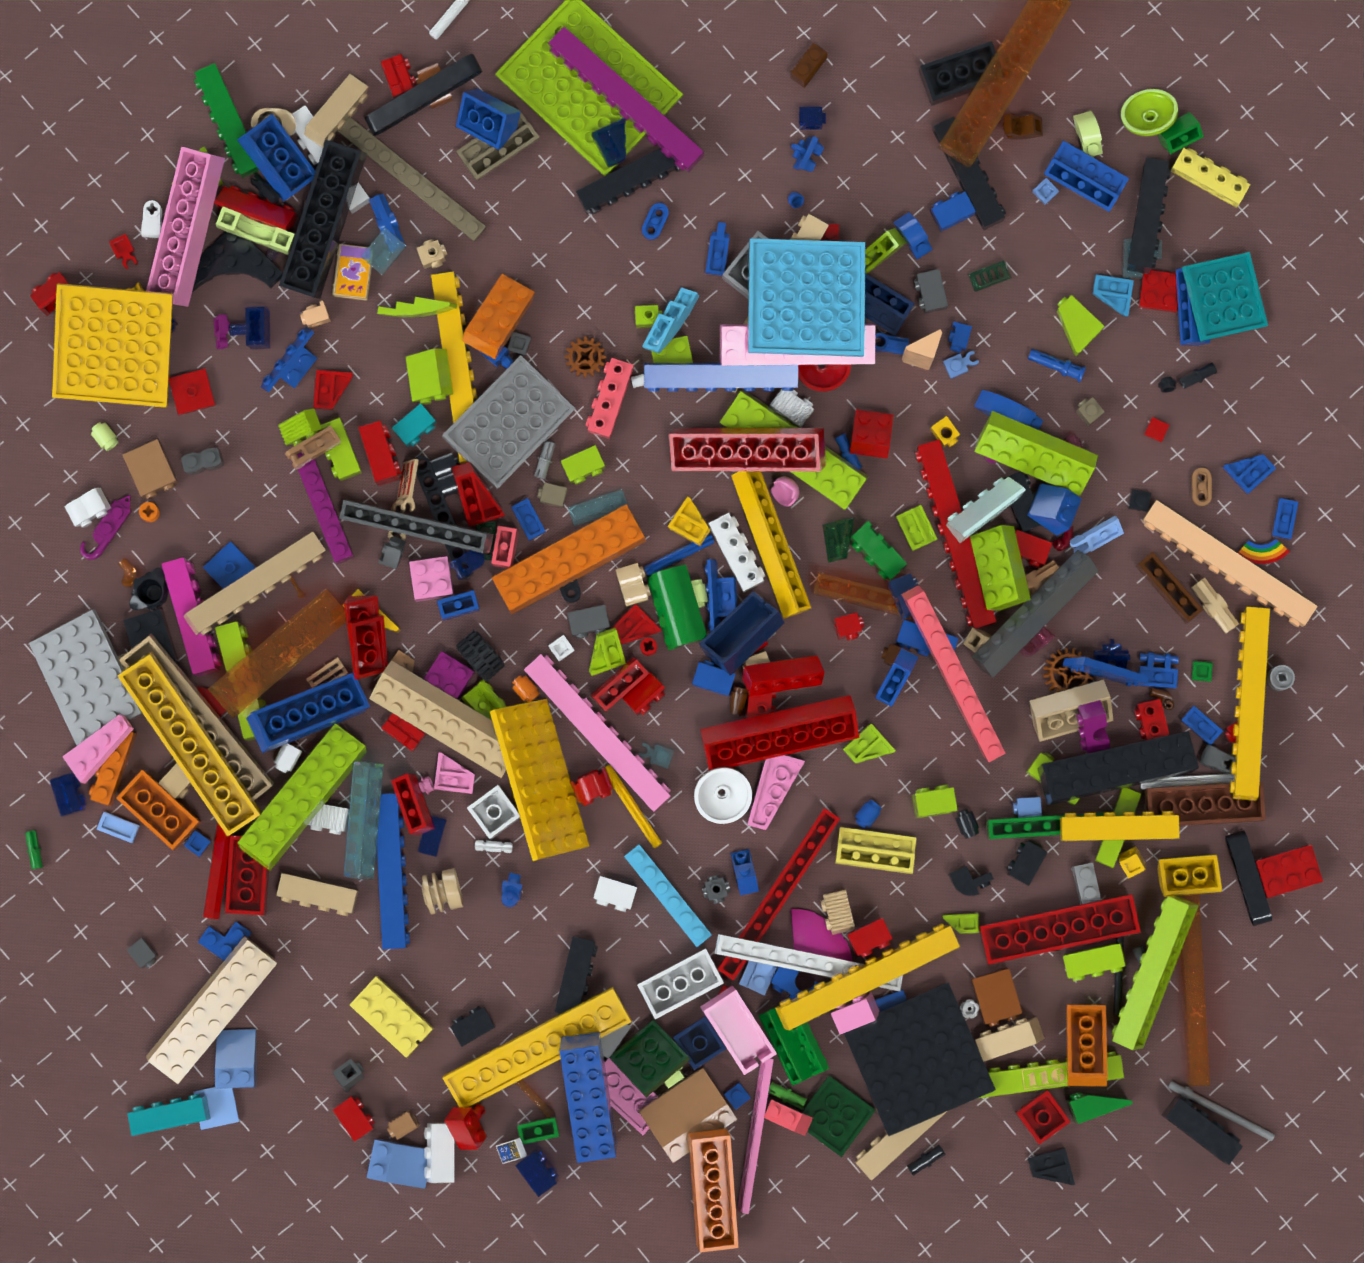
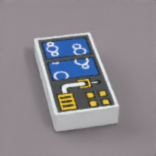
(511, 1150)

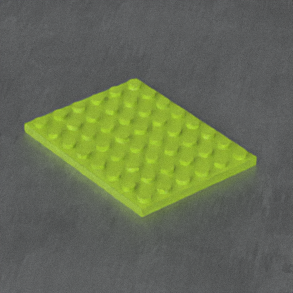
(564, 99)

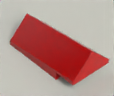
(366, 635)

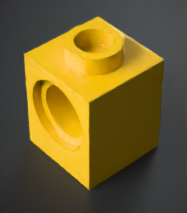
(945, 423)
(1132, 862)

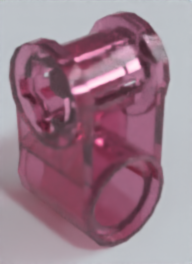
(1038, 641)

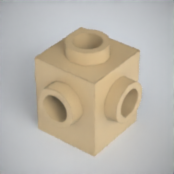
(432, 260)

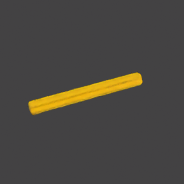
(633, 808)

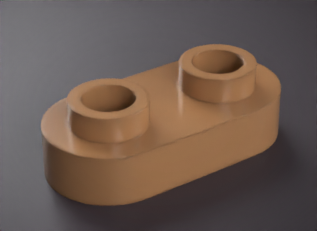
(1203, 487)

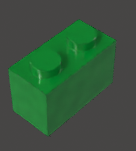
(1181, 134)
(538, 1130)

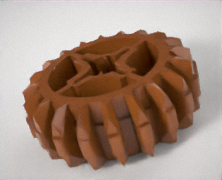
(1059, 671)

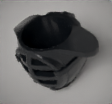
(149, 591)

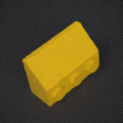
(1189, 875)

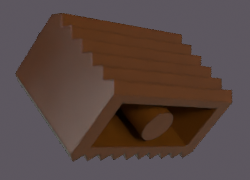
(808, 65)

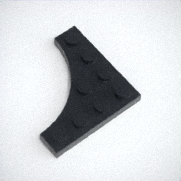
(234, 257)

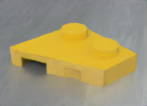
(689, 523)

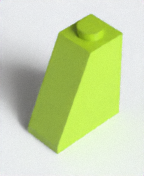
(1078, 323)

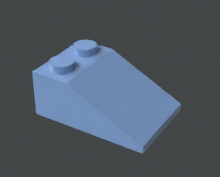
(236, 1059)
(397, 1164)

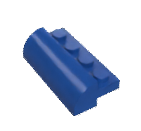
(1086, 176)

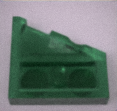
(837, 539)

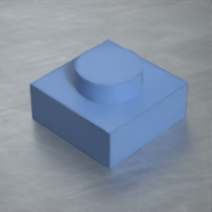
(1045, 191)

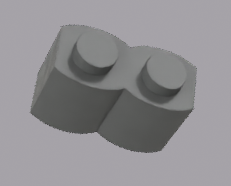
(207, 460)

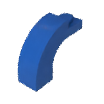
(991, 402)

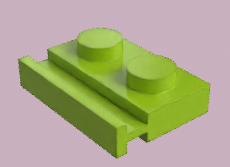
(916, 528)

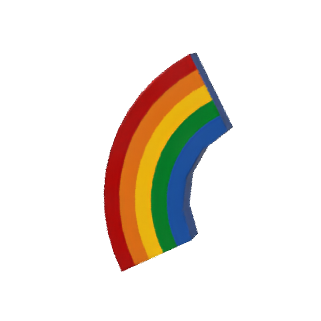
(1263, 554)

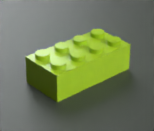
(1000, 568)

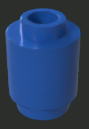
(868, 814)

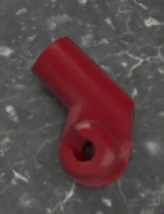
(1064, 542)

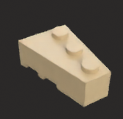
(1009, 1038)

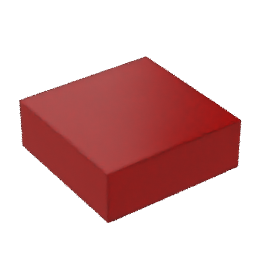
(1156, 430)

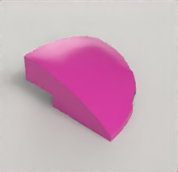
(812, 936)

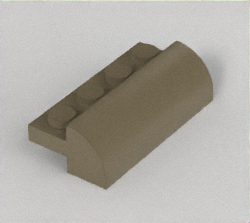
(483, 158)

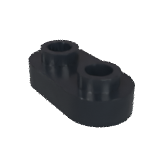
(571, 586)

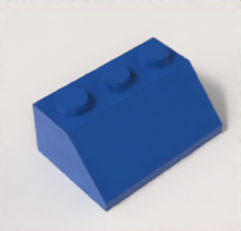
(487, 118)

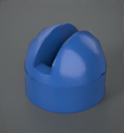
(795, 200)

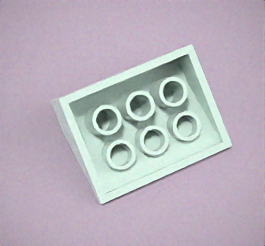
(985, 508)

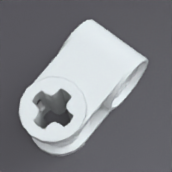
(151, 223)

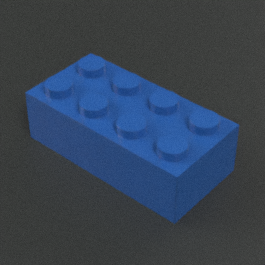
(277, 157)

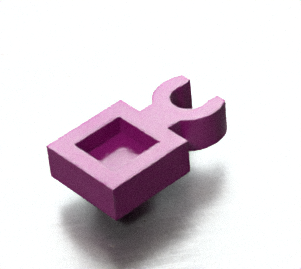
(221, 328)

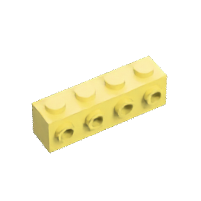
(1210, 177)

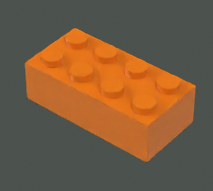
(498, 316)
(158, 810)
(1086, 1045)

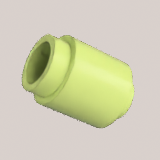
(104, 436)
(700, 592)

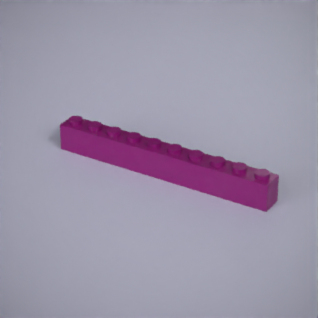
(626, 100)

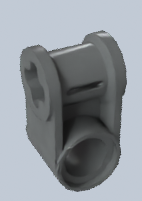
(1215, 759)

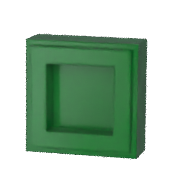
(1202, 671)

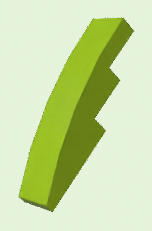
(420, 308)
(1110, 849)

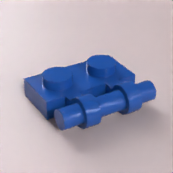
(1159, 677)

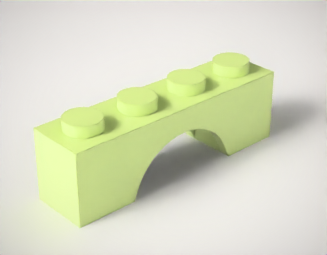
(254, 231)

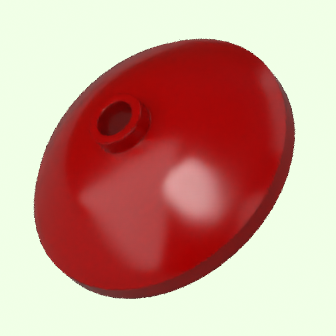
(824, 378)

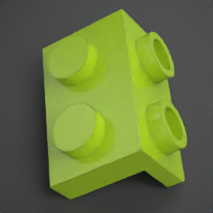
(483, 699)

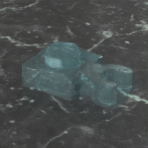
(659, 756)

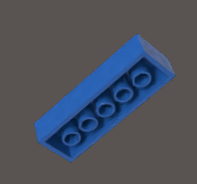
(307, 712)

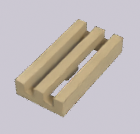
(325, 668)

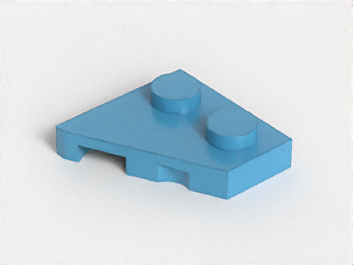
(1114, 292)

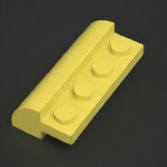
(875, 850)

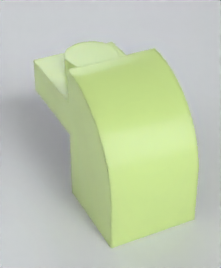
(1089, 133)

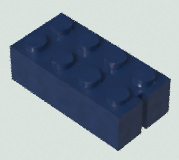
(741, 633)

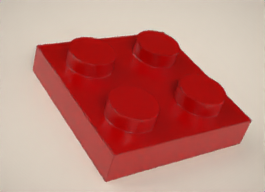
(1159, 291)

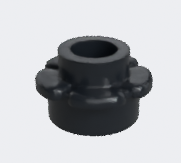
(1167, 384)

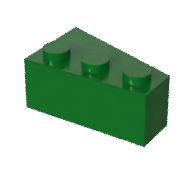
(877, 552)

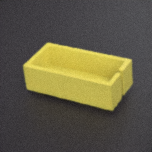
(391, 1016)

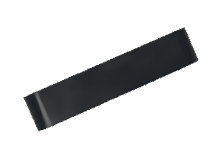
(1248, 878)

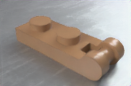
(313, 447)

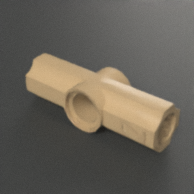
(1215, 605)

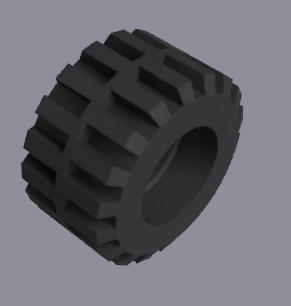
(480, 655)

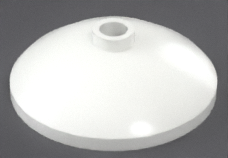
(727, 806)

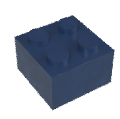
(700, 1042)

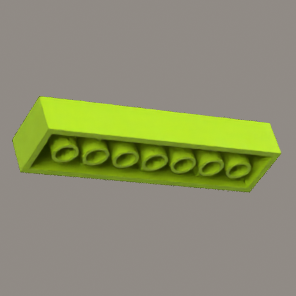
(836, 481)
(302, 797)
(1154, 972)

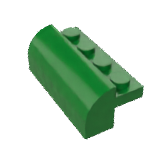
(676, 607)
(795, 1048)

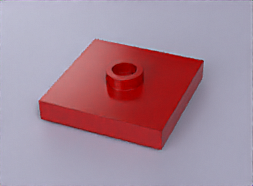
(192, 391)

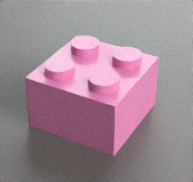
(431, 579)
(855, 1013)

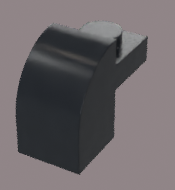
(964, 884)

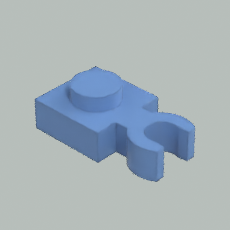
(957, 365)

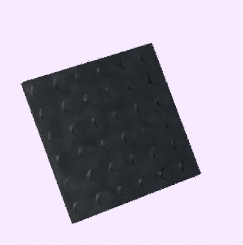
(919, 1060)

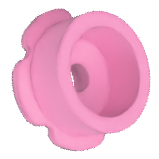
(426, 785)

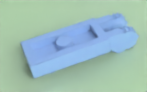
(1097, 536)

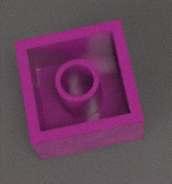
(449, 675)

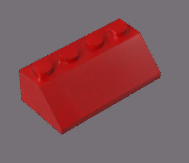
(256, 209)

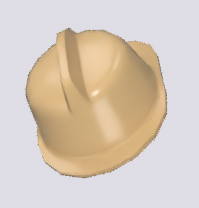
(283, 116)

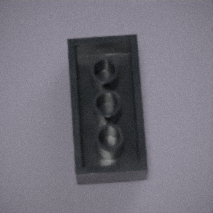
(955, 73)
(152, 622)
(1200, 1129)

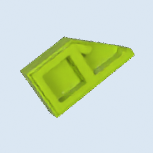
(963, 922)

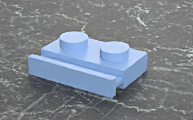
(757, 976)

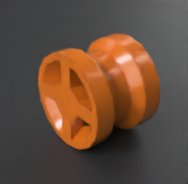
(153, 512)

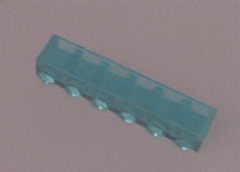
(363, 820)

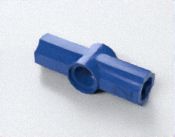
(384, 216)
(891, 344)

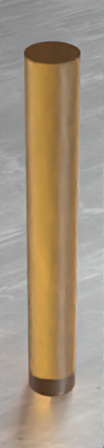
(534, 1097)

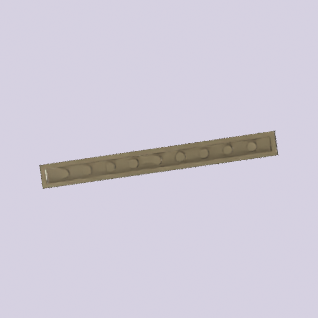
(412, 179)

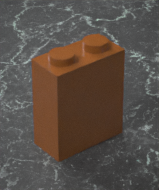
(996, 997)

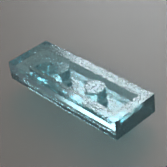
(597, 507)

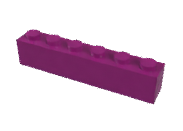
(325, 511)

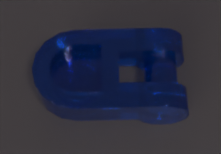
(473, 559)

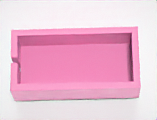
(738, 1030)

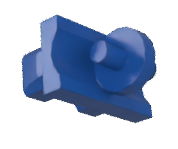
(803, 152)
(511, 890)

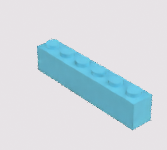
(668, 895)

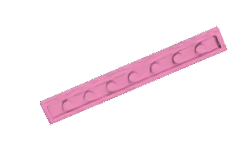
(754, 1136)

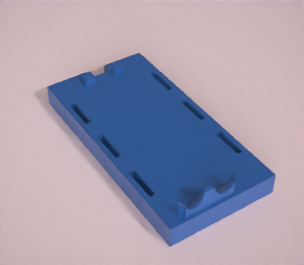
(1105, 671)

